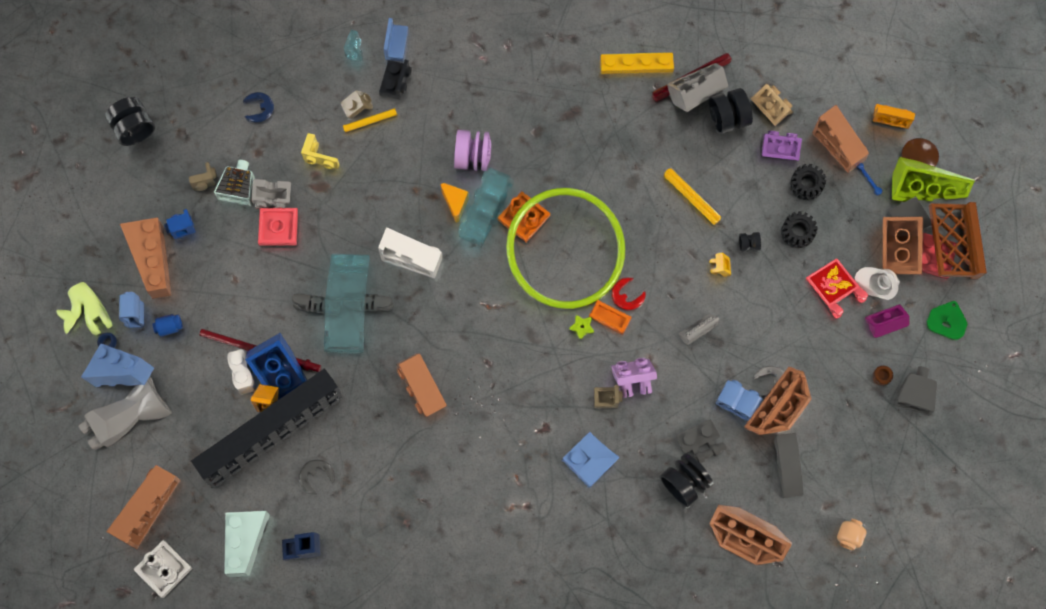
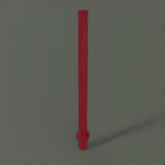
(305, 364)

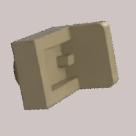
(356, 103)
(203, 181)
(607, 397)

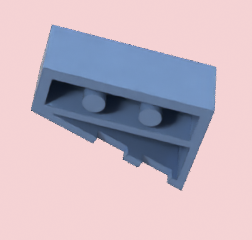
(115, 367)

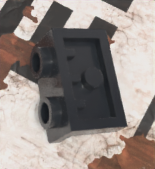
(394, 79)

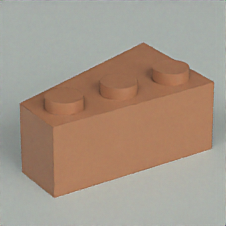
(840, 139)
(420, 385)

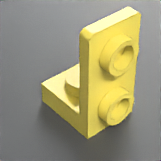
(310, 156)

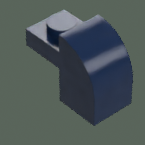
(302, 546)

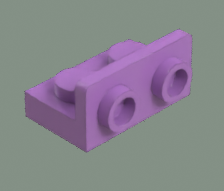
(781, 146)

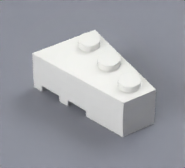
(409, 253)

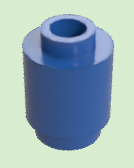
(167, 325)

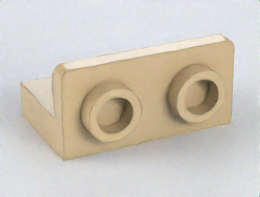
(771, 104)

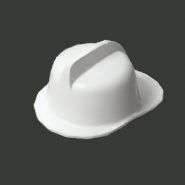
(878, 282)

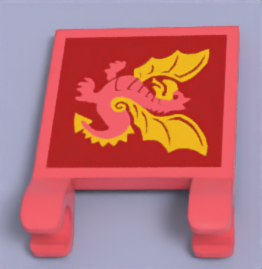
(834, 284)

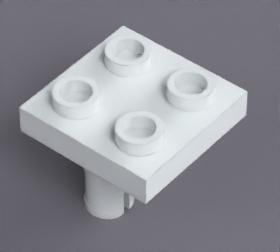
(162, 568)

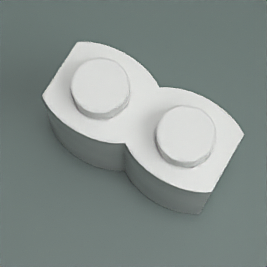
(241, 374)

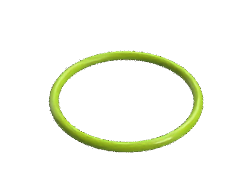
(516, 272)

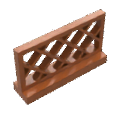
(973, 242)

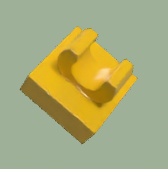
(722, 265)

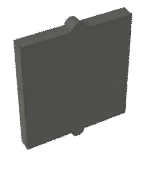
(911, 208)

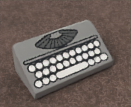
(699, 328)

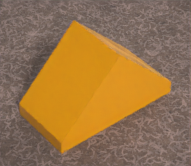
(455, 199)
(264, 397)

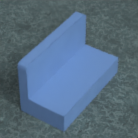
(395, 41)

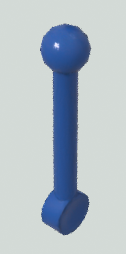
(878, 190)

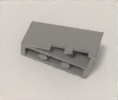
(697, 87)

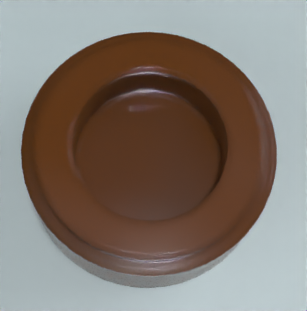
(883, 375)

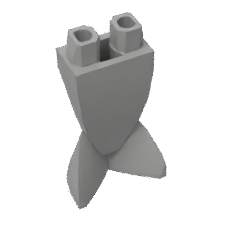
(116, 419)

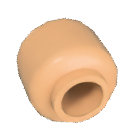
(851, 534)

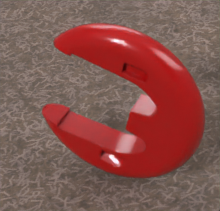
(620, 300)

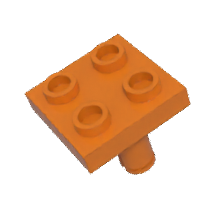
(530, 222)

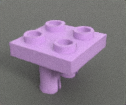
(632, 372)

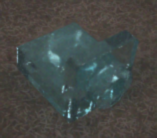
(352, 46)

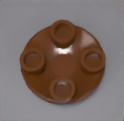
(921, 150)

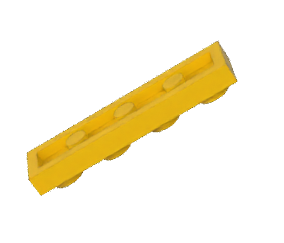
(636, 63)

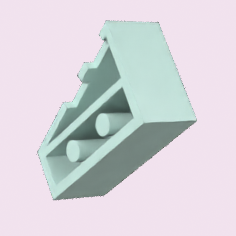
(242, 540)

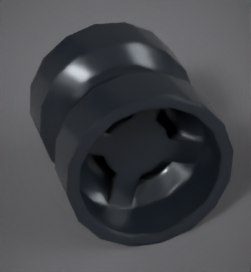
(750, 242)

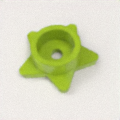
(582, 331)

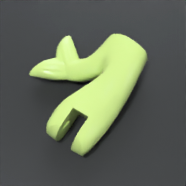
(80, 296)

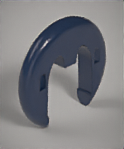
(267, 105)

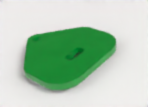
(951, 316)

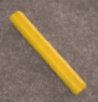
(692, 196)

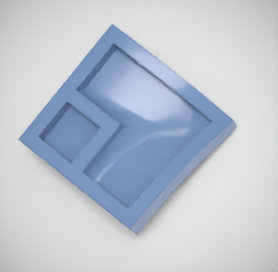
(590, 459)

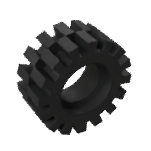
(810, 172)
(807, 222)

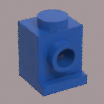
(180, 225)

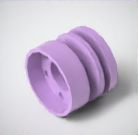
(472, 150)

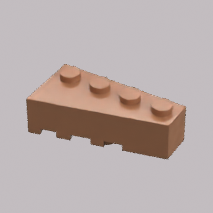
(149, 253)
(144, 507)

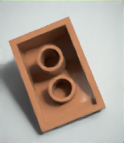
(903, 244)

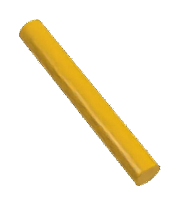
(369, 120)

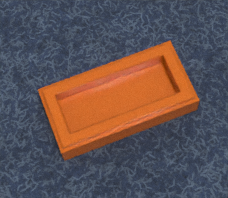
(610, 317)

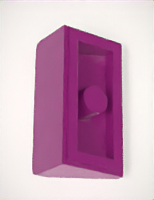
(888, 321)

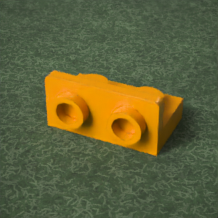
(893, 116)

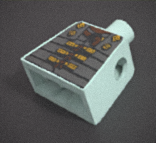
(236, 184)

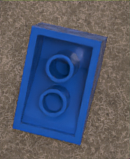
(276, 365)

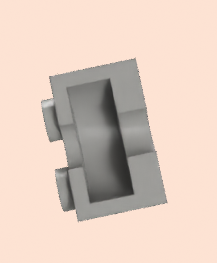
(270, 194)

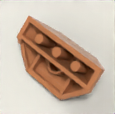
(782, 404)
(749, 535)

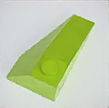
(927, 182)

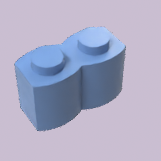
(131, 310)
(738, 400)

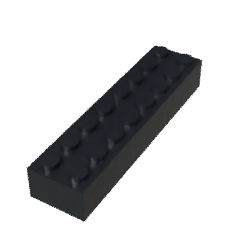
(267, 428)

